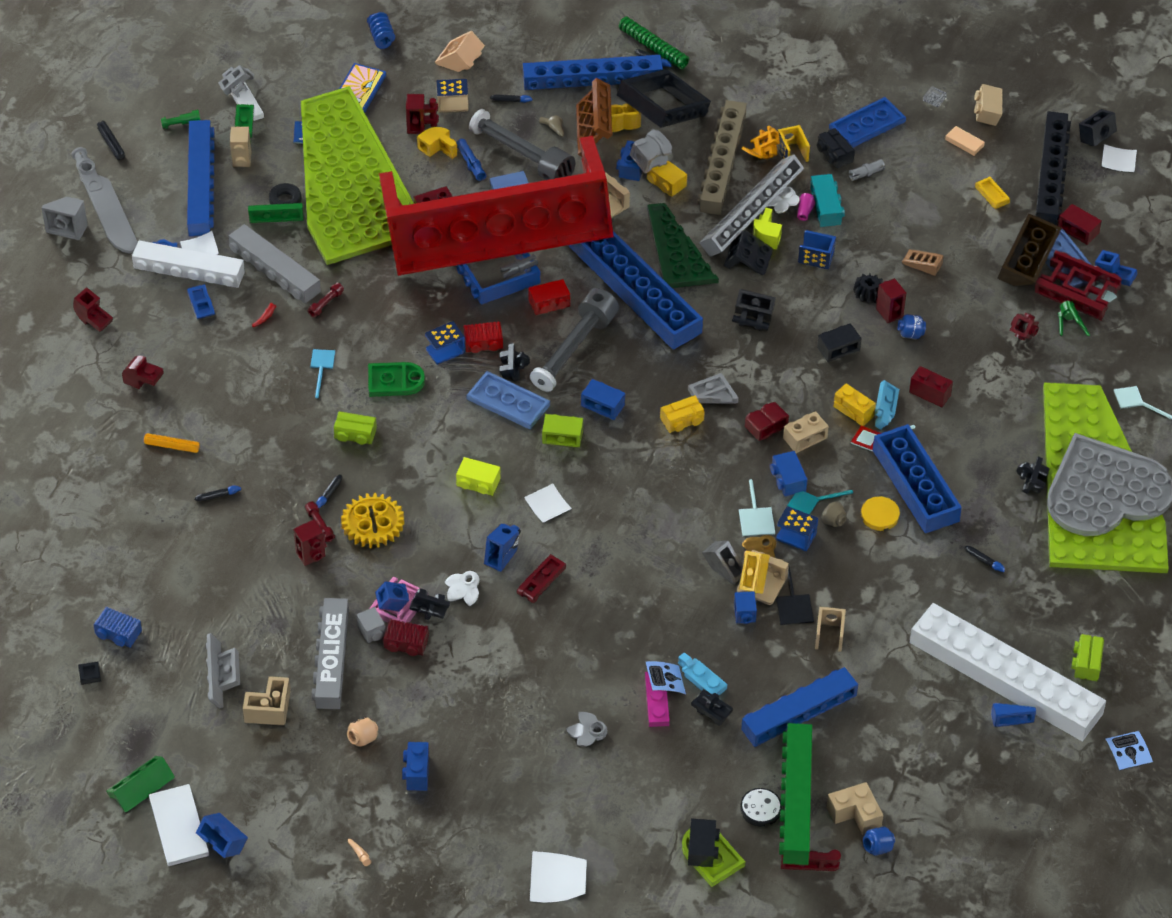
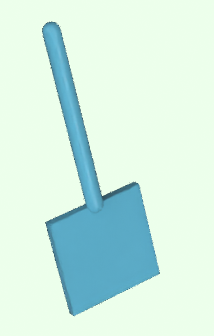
(322, 359)

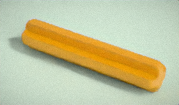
(172, 443)

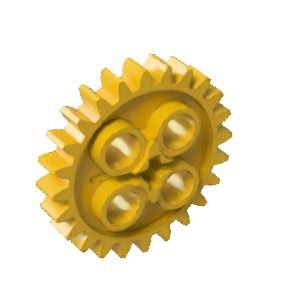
(358, 523)

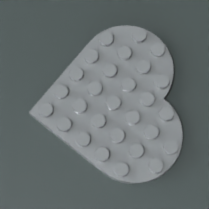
(1104, 485)

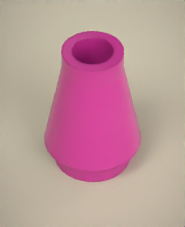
(805, 206)

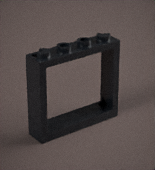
(632, 91)

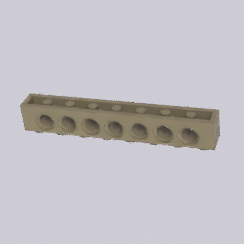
(723, 157)

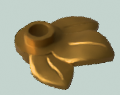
(756, 544)

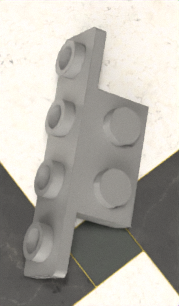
(222, 670)

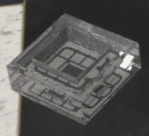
(934, 96)

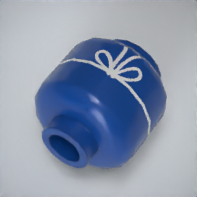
(911, 326)

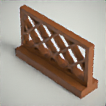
(595, 113)

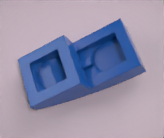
(200, 301)

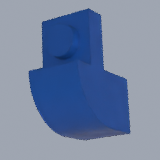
(1111, 263)

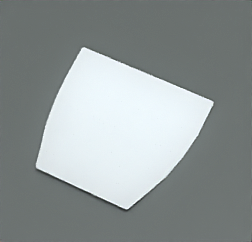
(556, 877)

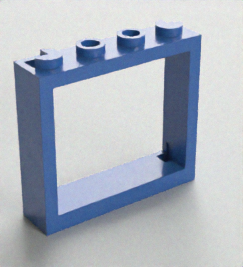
(504, 288)

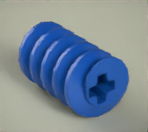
(381, 30)

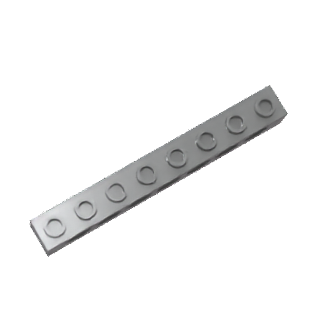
(751, 205)

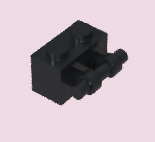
(756, 306)

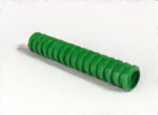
(653, 42)

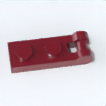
(541, 578)
(817, 862)

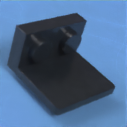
(750, 251)

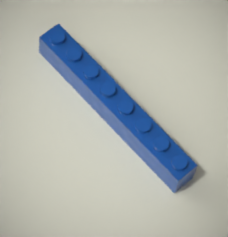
(199, 178)

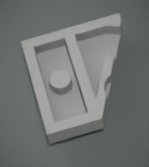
(713, 390)

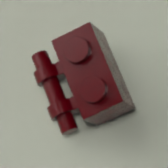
(416, 112)

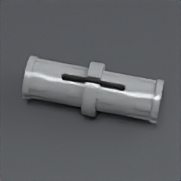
(866, 170)

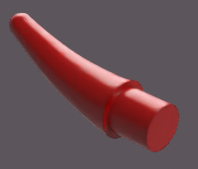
(269, 311)

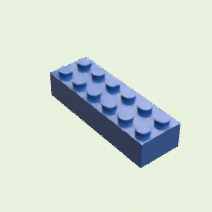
(917, 479)

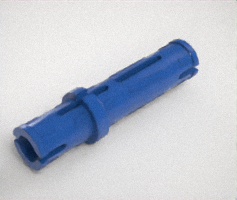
(474, 165)

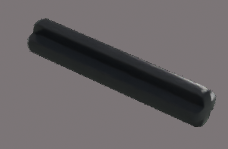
(110, 140)

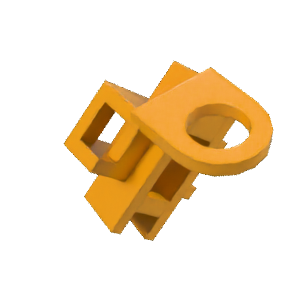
(769, 144)

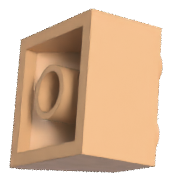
(461, 52)

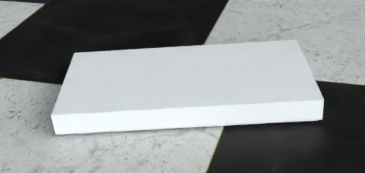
(177, 825)

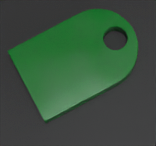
(394, 379)

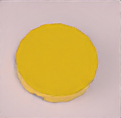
(880, 513)

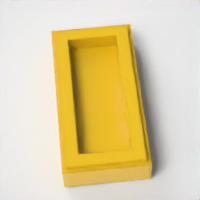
(992, 192)

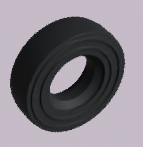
(285, 188)

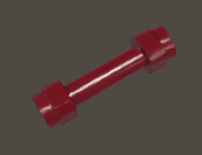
(335, 291)
(313, 511)

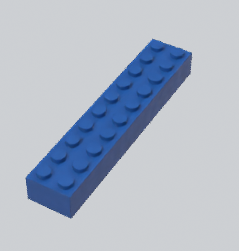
(641, 289)

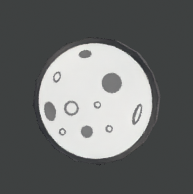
(760, 807)

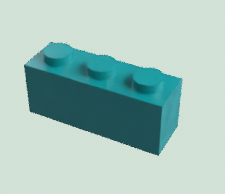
(827, 200)

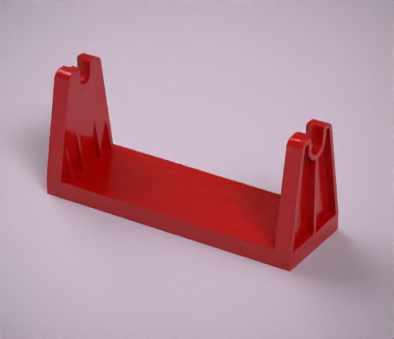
(500, 219)

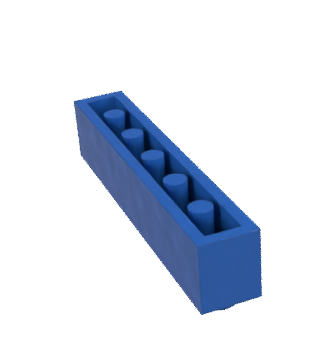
(799, 706)

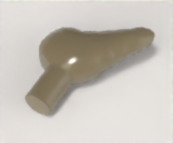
(554, 122)

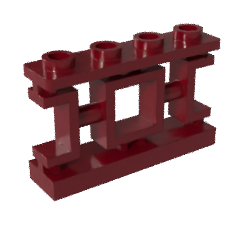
(1080, 269)

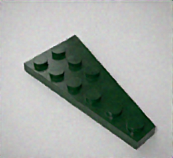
(677, 255)

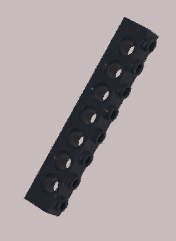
(1052, 167)

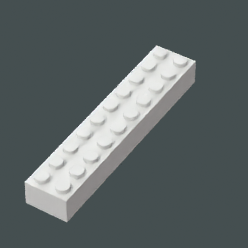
(1007, 671)

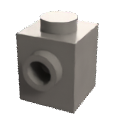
(371, 625)

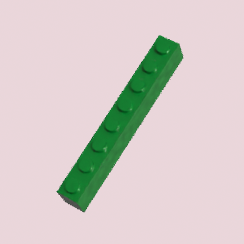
(797, 794)

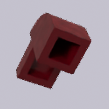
(88, 310)
(141, 372)

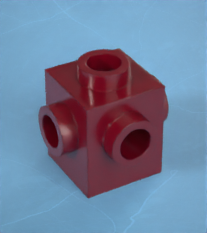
(1018, 326)

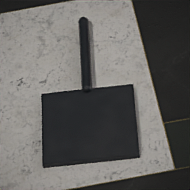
(794, 608)

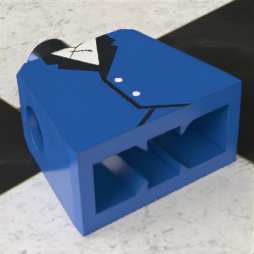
(501, 546)

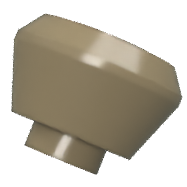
(834, 514)

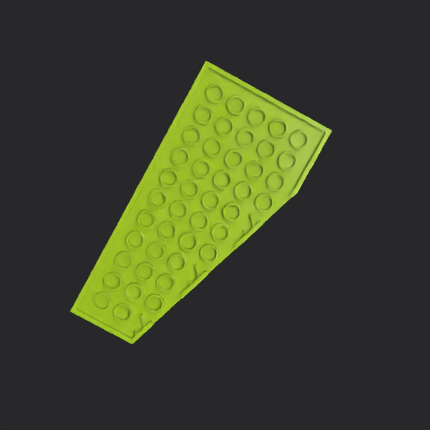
(343, 177)
(1132, 544)

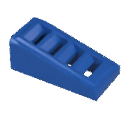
(1012, 714)

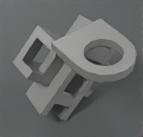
(233, 77)

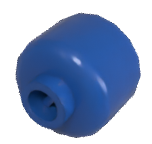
(878, 841)

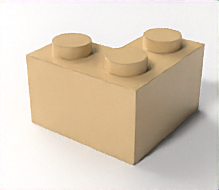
(268, 706)
(855, 803)

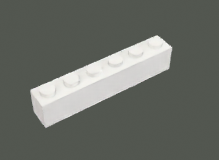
(188, 264)

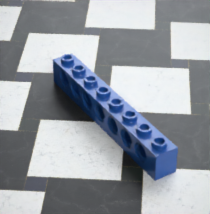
(582, 72)

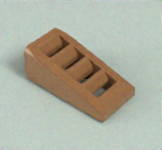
(932, 264)

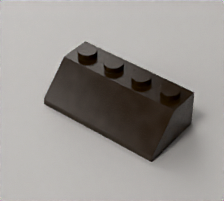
(1029, 251)

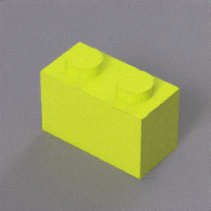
(478, 476)

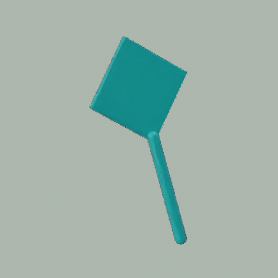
(806, 502)

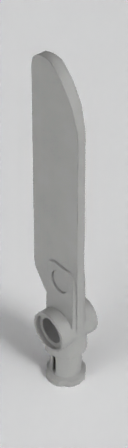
(105, 203)

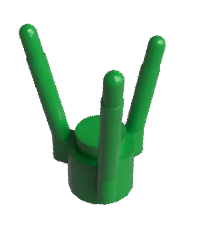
(1069, 312)

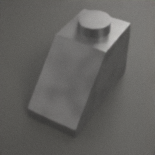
(724, 560)

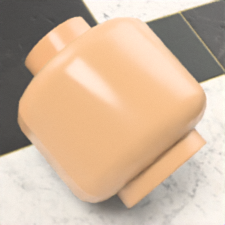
(362, 731)

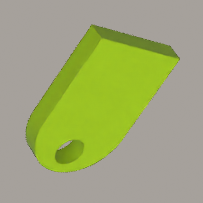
(727, 863)

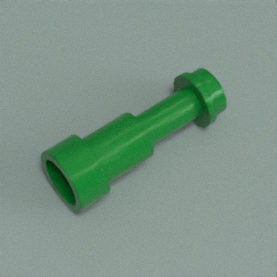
(183, 119)

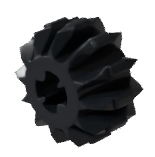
(867, 287)

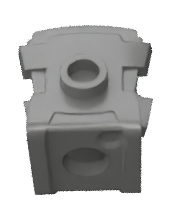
(651, 151)

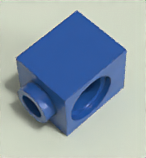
(392, 596)
(745, 607)

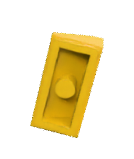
(754, 572)

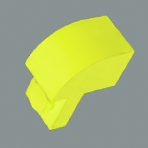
(766, 230)

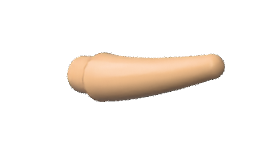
(361, 853)

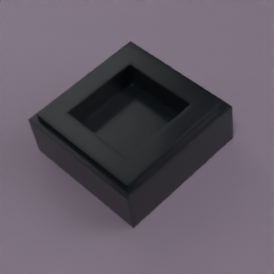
(89, 673)

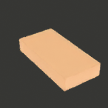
(965, 140)

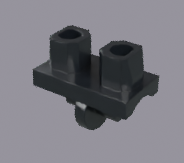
(515, 362)
(1030, 473)
(429, 605)
(712, 706)

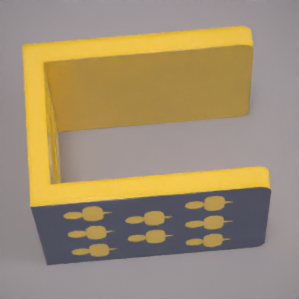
(798, 137)

